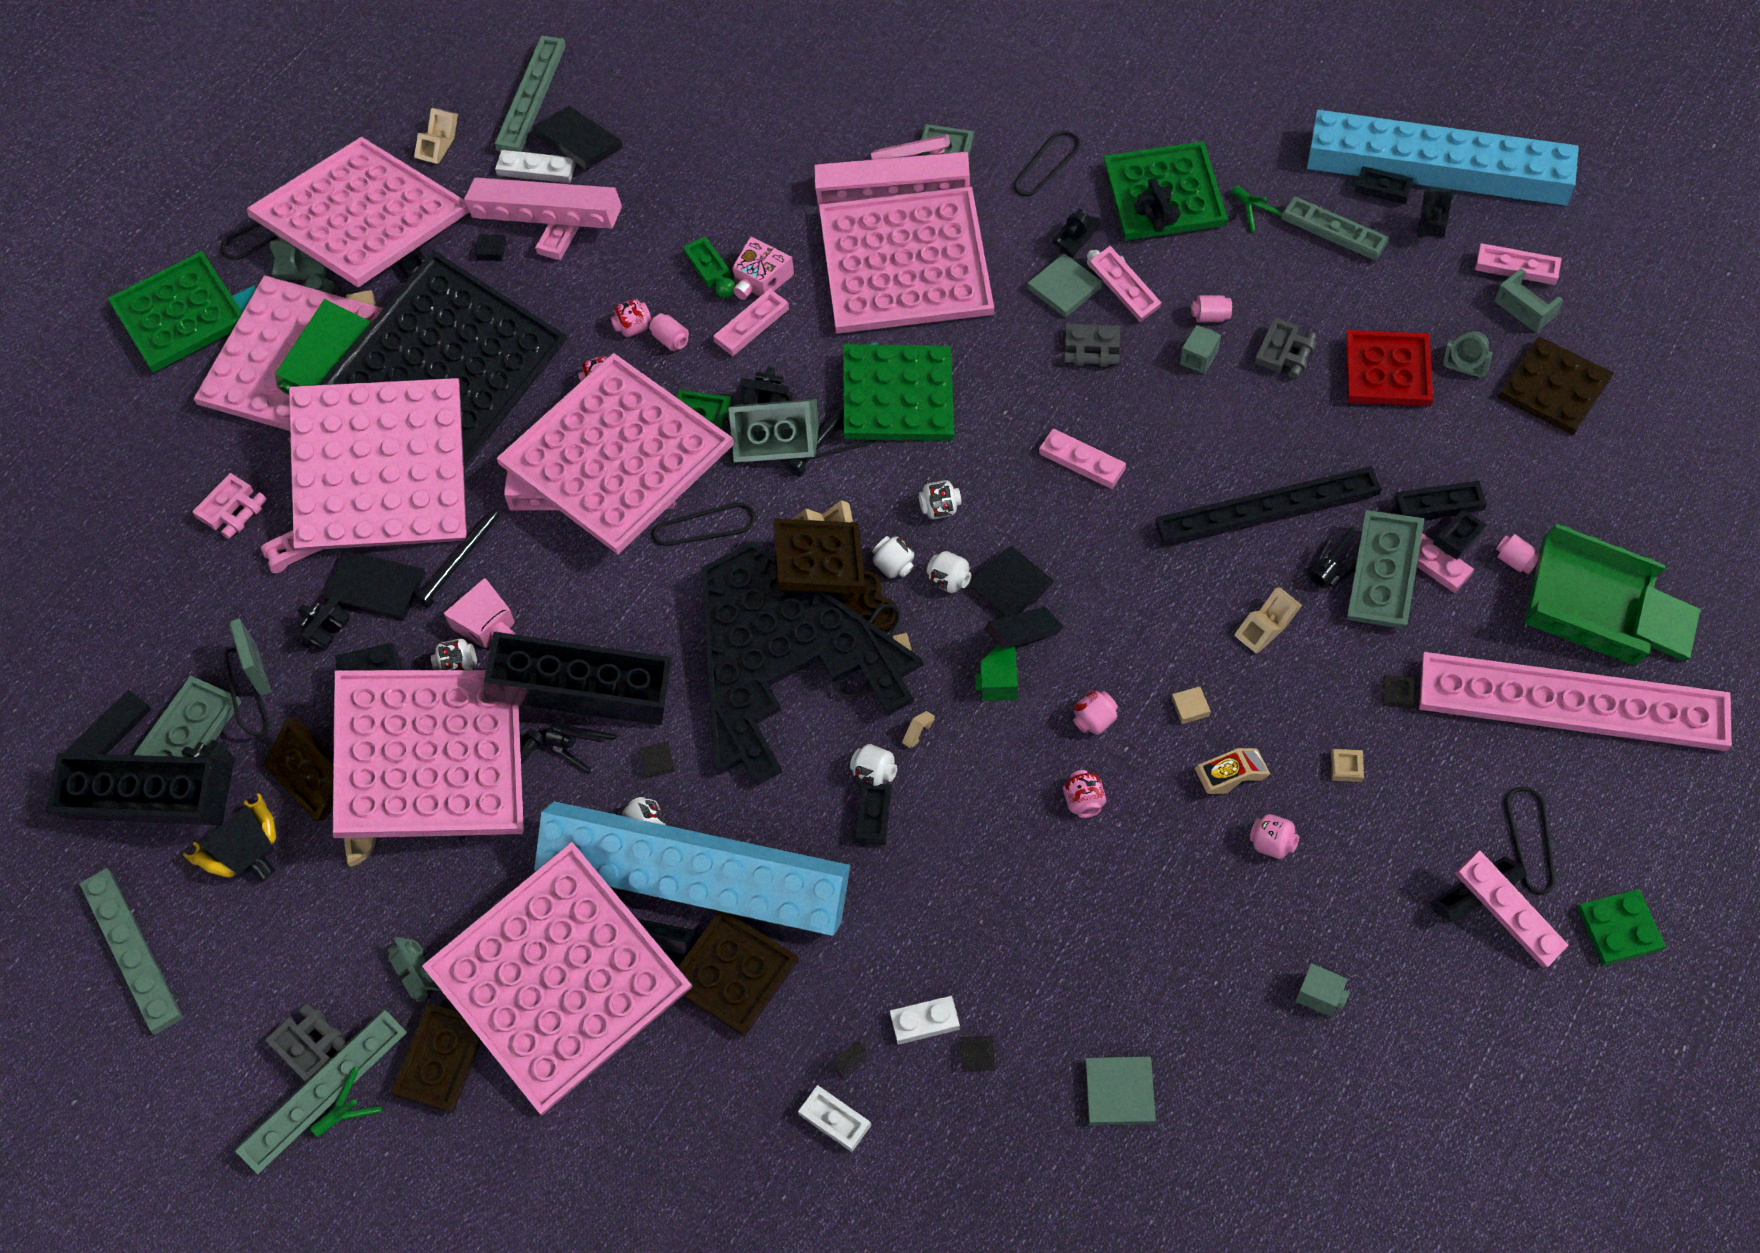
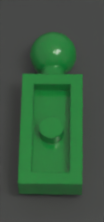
(710, 266)

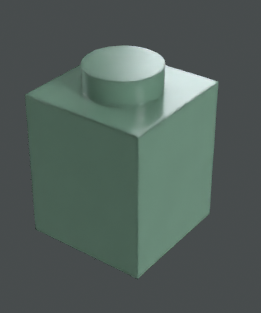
(1200, 349)
(1323, 990)

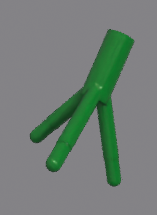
(1249, 201)
(340, 1111)

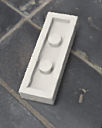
(535, 166)

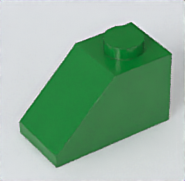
(998, 675)

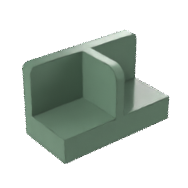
(293, 263)

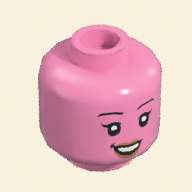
(1274, 836)

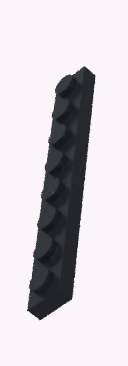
(1267, 506)

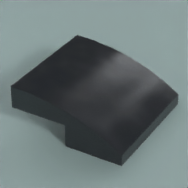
(1011, 582)

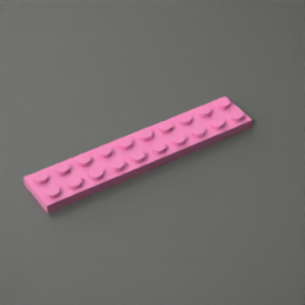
(1576, 701)

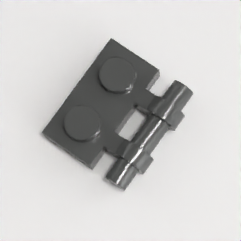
(1093, 340)
(1277, 345)
(296, 1047)

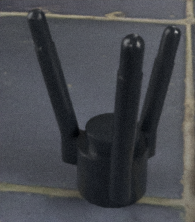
(1325, 571)
(564, 737)

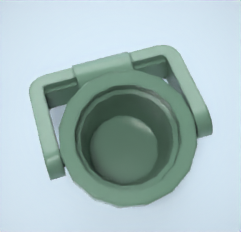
(1468, 353)

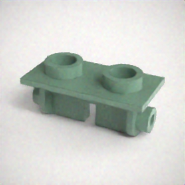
(408, 957)

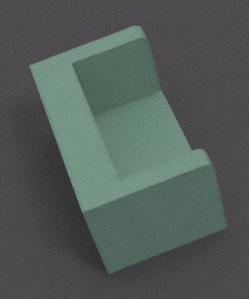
(1525, 304)

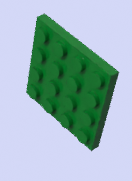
(1182, 169)
(177, 311)
(898, 392)

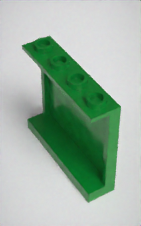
(320, 346)
(1590, 593)

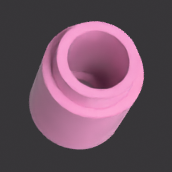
(1211, 308)
(669, 332)
(1518, 554)

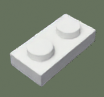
(924, 1020)
(834, 1118)

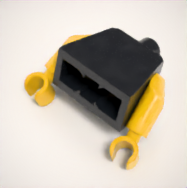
(239, 844)

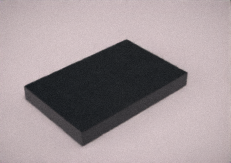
(577, 137)
(375, 585)

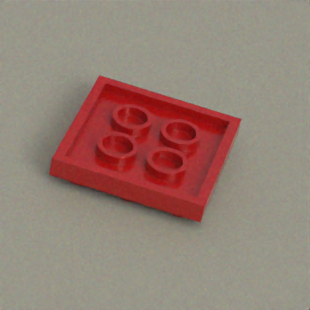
(1389, 368)

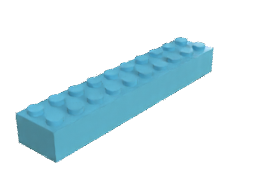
(1445, 157)
(700, 868)

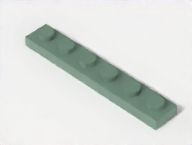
(530, 94)
(131, 951)
(319, 1091)

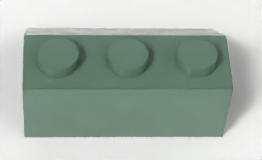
(774, 430)

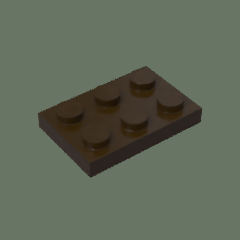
(303, 768)
(438, 1060)

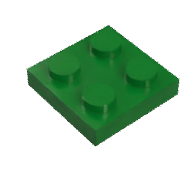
(1621, 927)

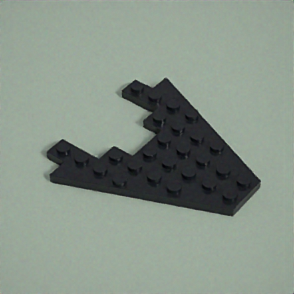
(770, 633)

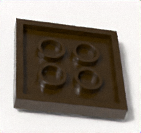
(1556, 385)
(818, 556)
(735, 972)

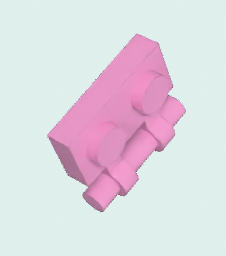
(224, 501)

